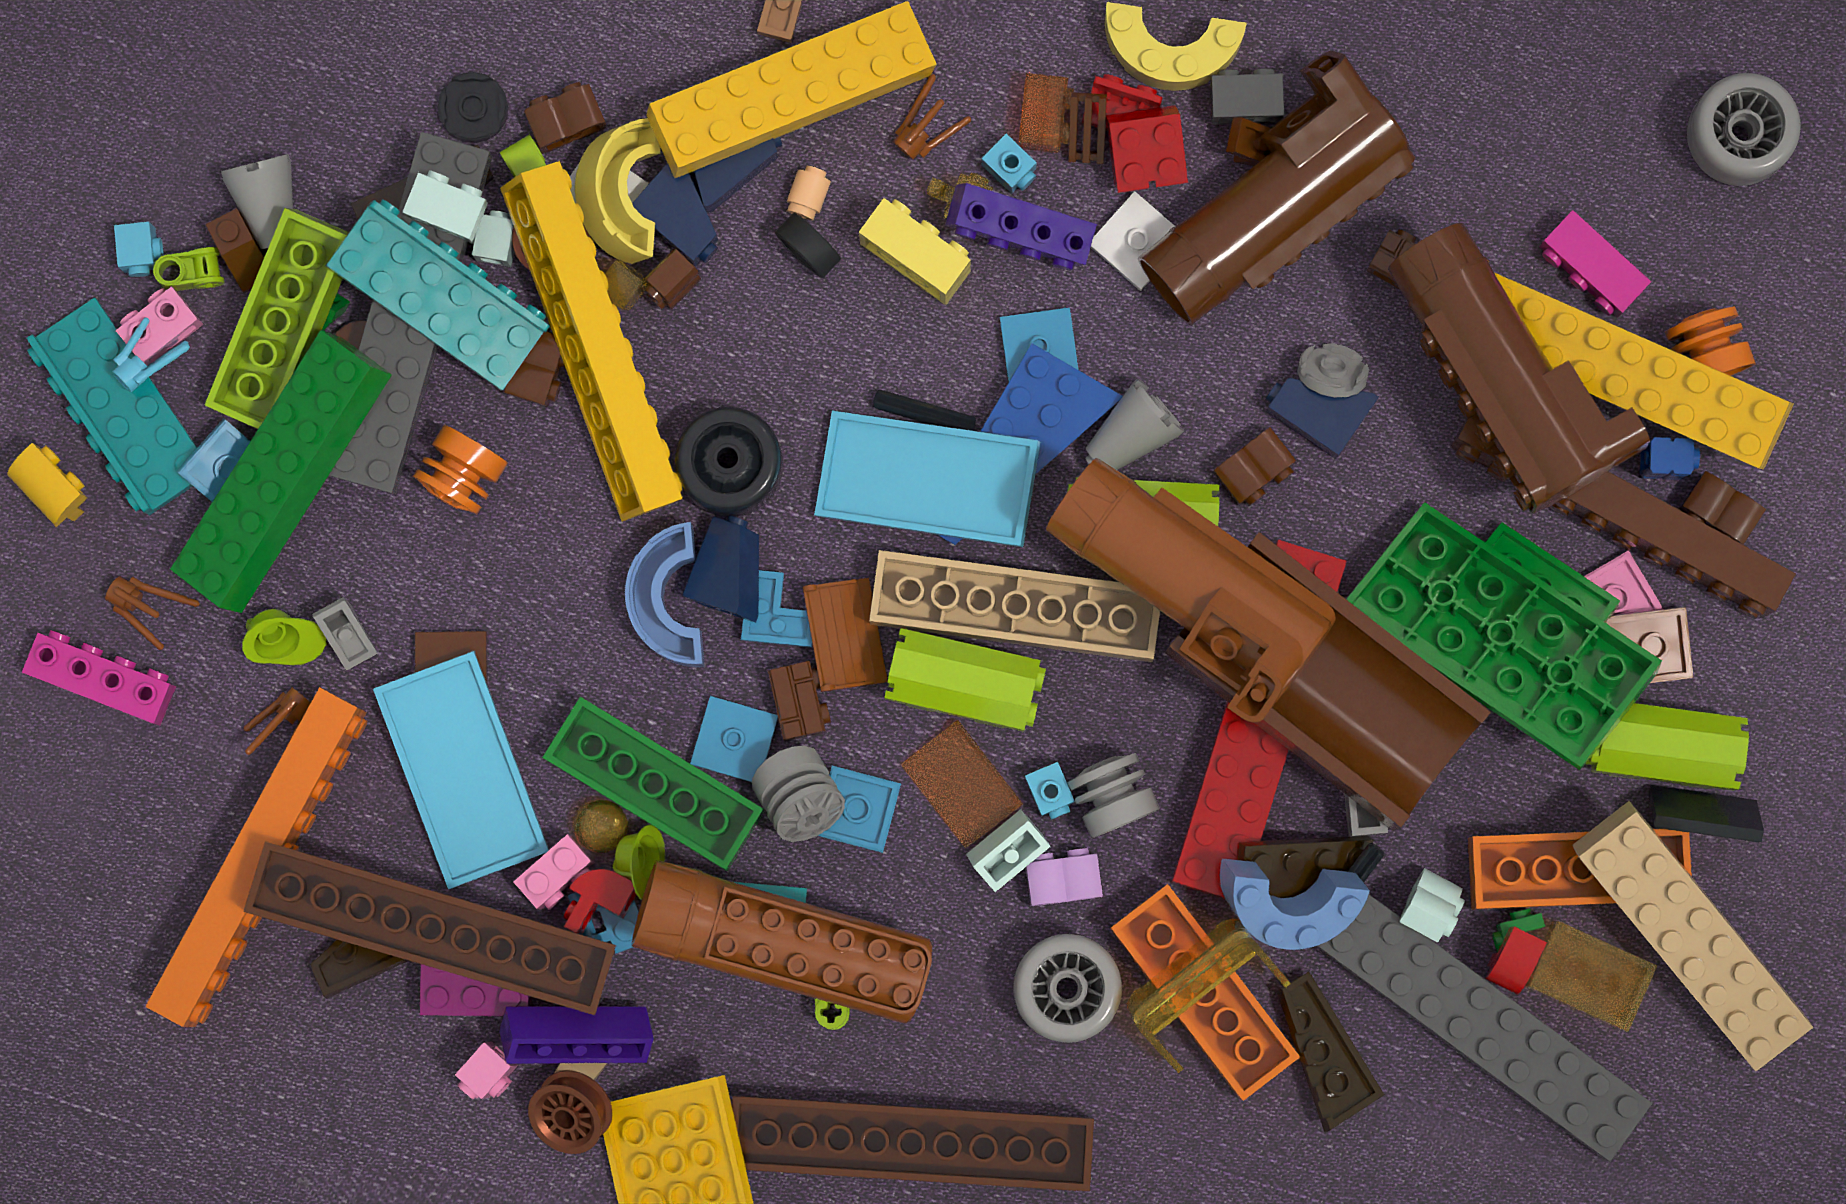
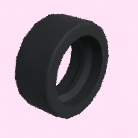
(808, 245)

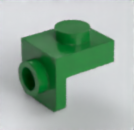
(1521, 919)

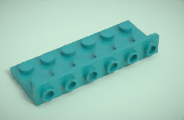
(438, 293)
(131, 429)

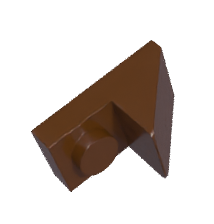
(1245, 141)

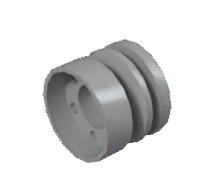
(798, 793)
(1113, 795)

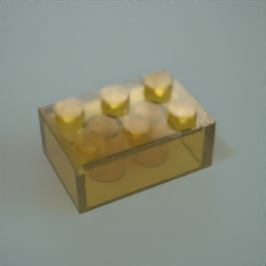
(1591, 976)

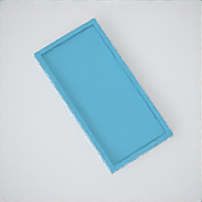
(927, 478)
(461, 770)

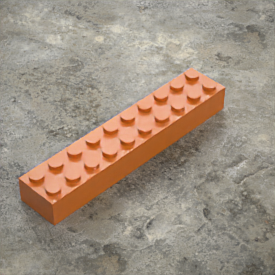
(277, 818)

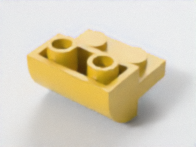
(46, 485)

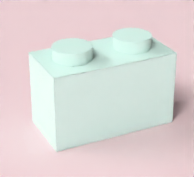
(445, 206)
(1008, 850)

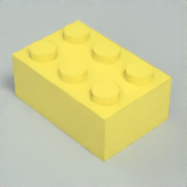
(915, 250)

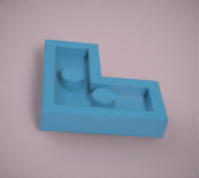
(775, 623)

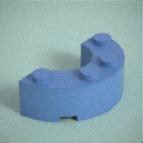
(645, 596)
(1293, 921)

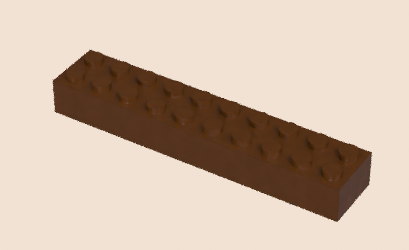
(1662, 534)
(429, 928)
(915, 1143)

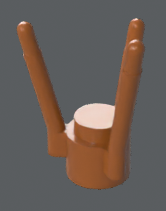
(912, 138)
(126, 596)
(289, 706)

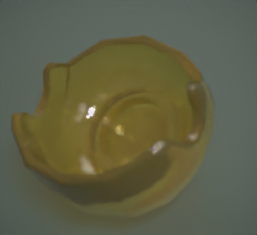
(599, 825)

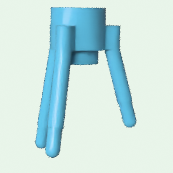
(134, 371)

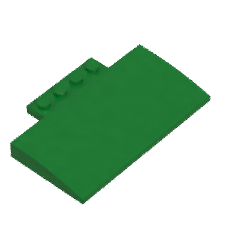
(1509, 630)

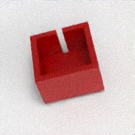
(1146, 148)

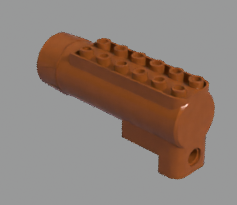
(1241, 611)
(782, 942)

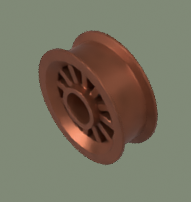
(570, 1112)

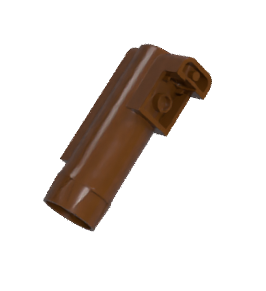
(1319, 170)
(1529, 414)

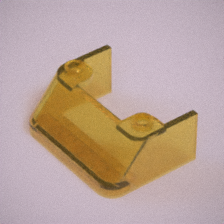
(1192, 978)

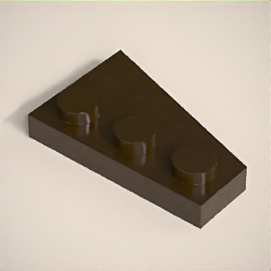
(349, 965)

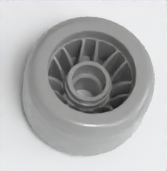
(1762, 110)
(1096, 981)

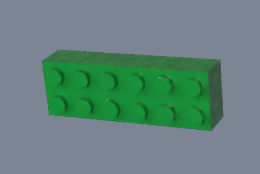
(654, 783)

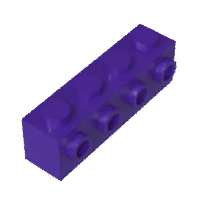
(1020, 225)
(573, 1032)

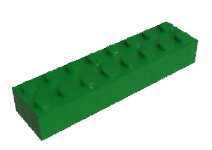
(280, 472)

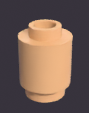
(808, 192)

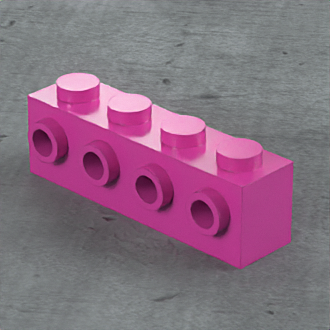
(99, 679)

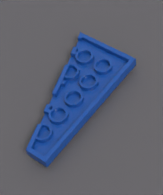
(1047, 404)

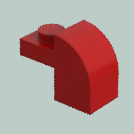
(597, 889)
(1515, 960)

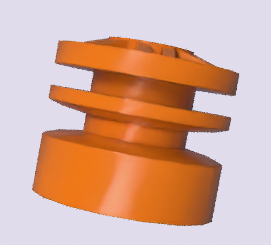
(1710, 341)
(460, 470)

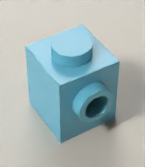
(1010, 164)
(137, 248)
(1050, 791)

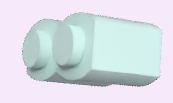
(1432, 906)

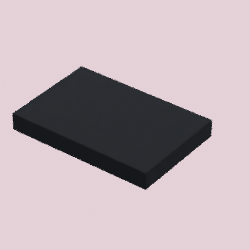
(1705, 813)

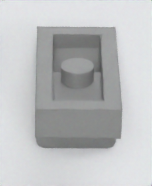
(345, 633)

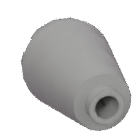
(261, 194)
(1133, 428)

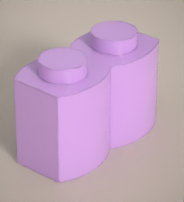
(1064, 878)

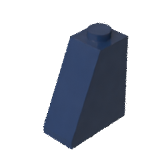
(727, 176)
(678, 215)
(1317, 417)
(727, 570)

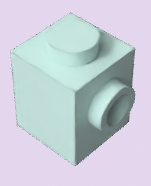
(494, 239)

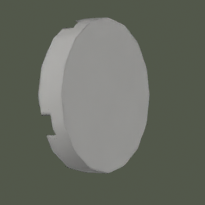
(1333, 370)

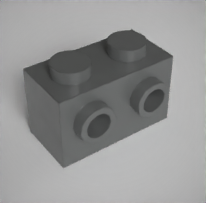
(1247, 96)

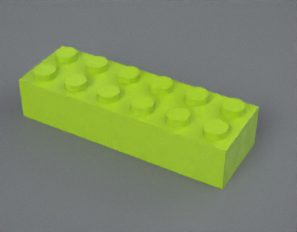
(279, 317)

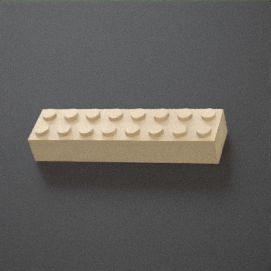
(1013, 606)
(1692, 936)

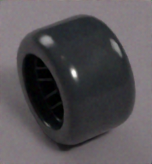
(734, 489)

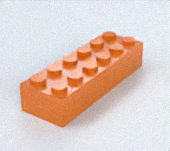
(1543, 870)
(1225, 1021)

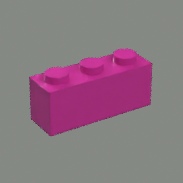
(1594, 265)

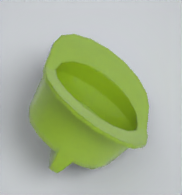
(281, 639)
(637, 855)

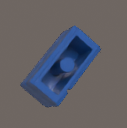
(1669, 458)

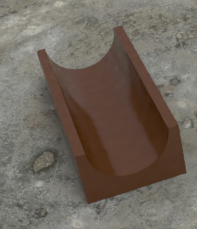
(1361, 706)

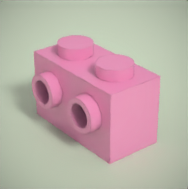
(168, 326)
(553, 873)
(485, 1073)

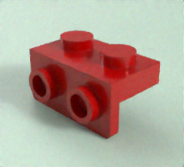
(1122, 97)

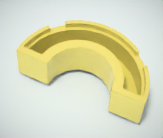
(1165, 65)
(604, 192)

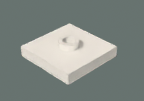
(1128, 235)

